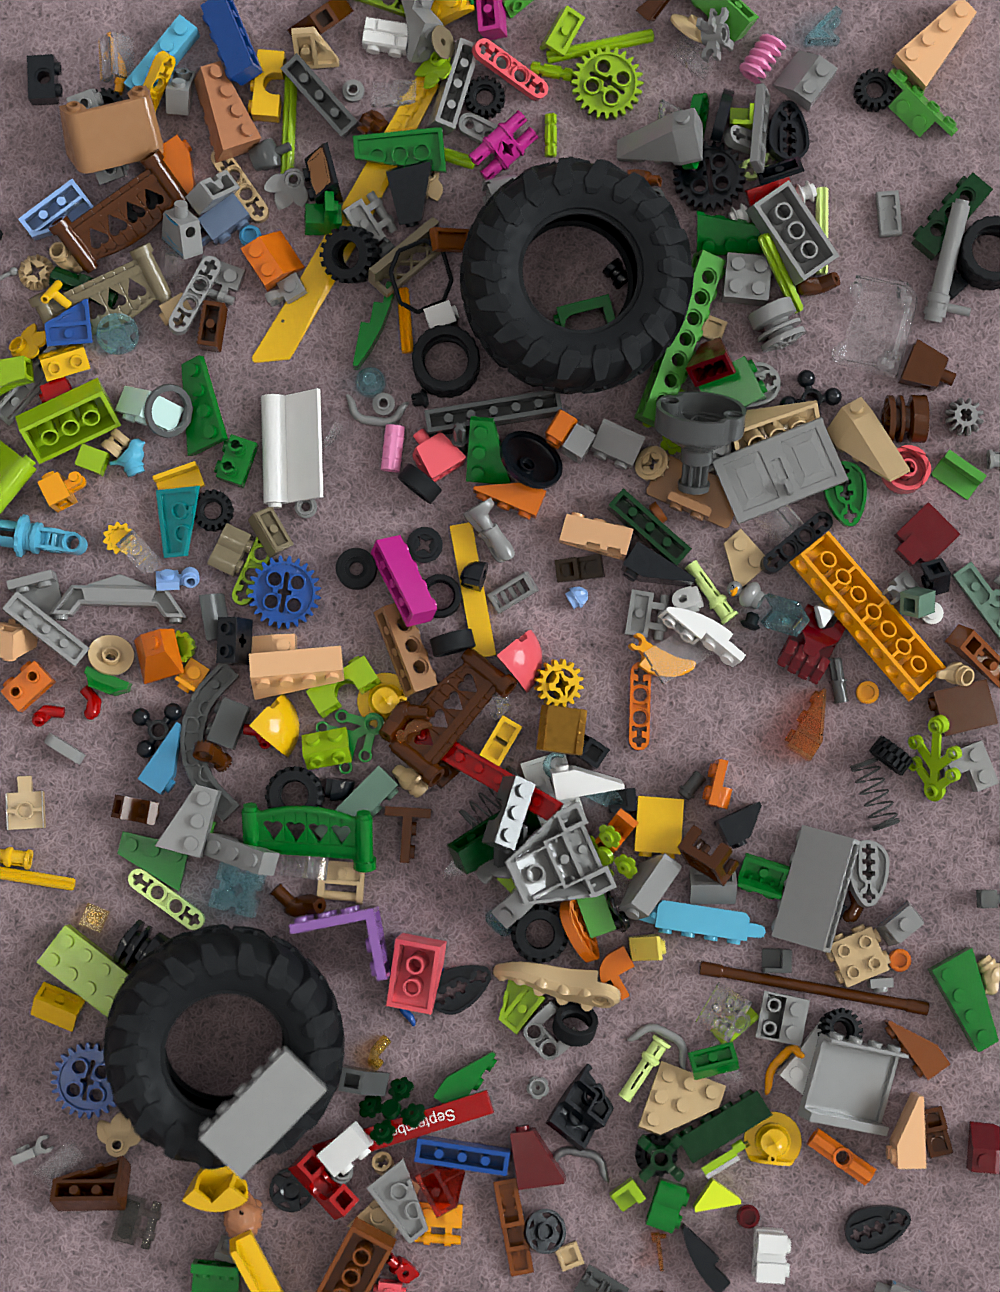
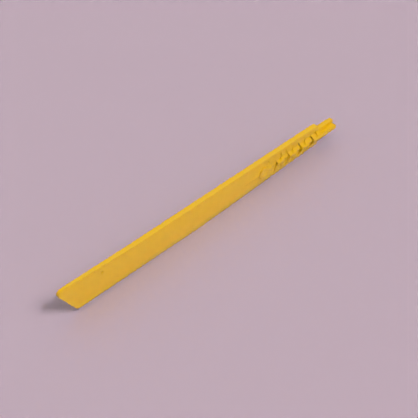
(285, 337)

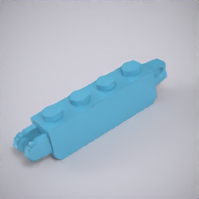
(703, 920)

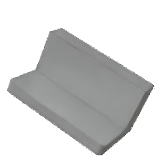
(707, 891)

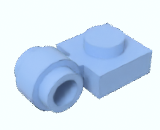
(171, 579)

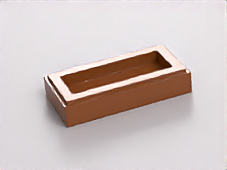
(448, 239)

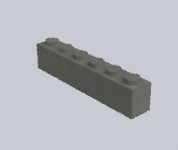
(503, 410)

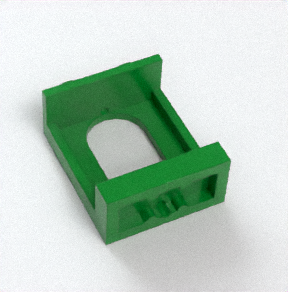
(603, 302)

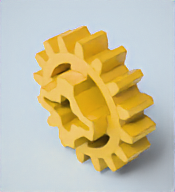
(557, 674)

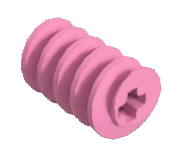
(760, 57)

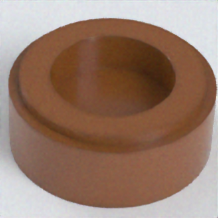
(657, 512)

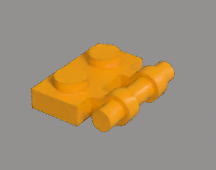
(449, 1220)

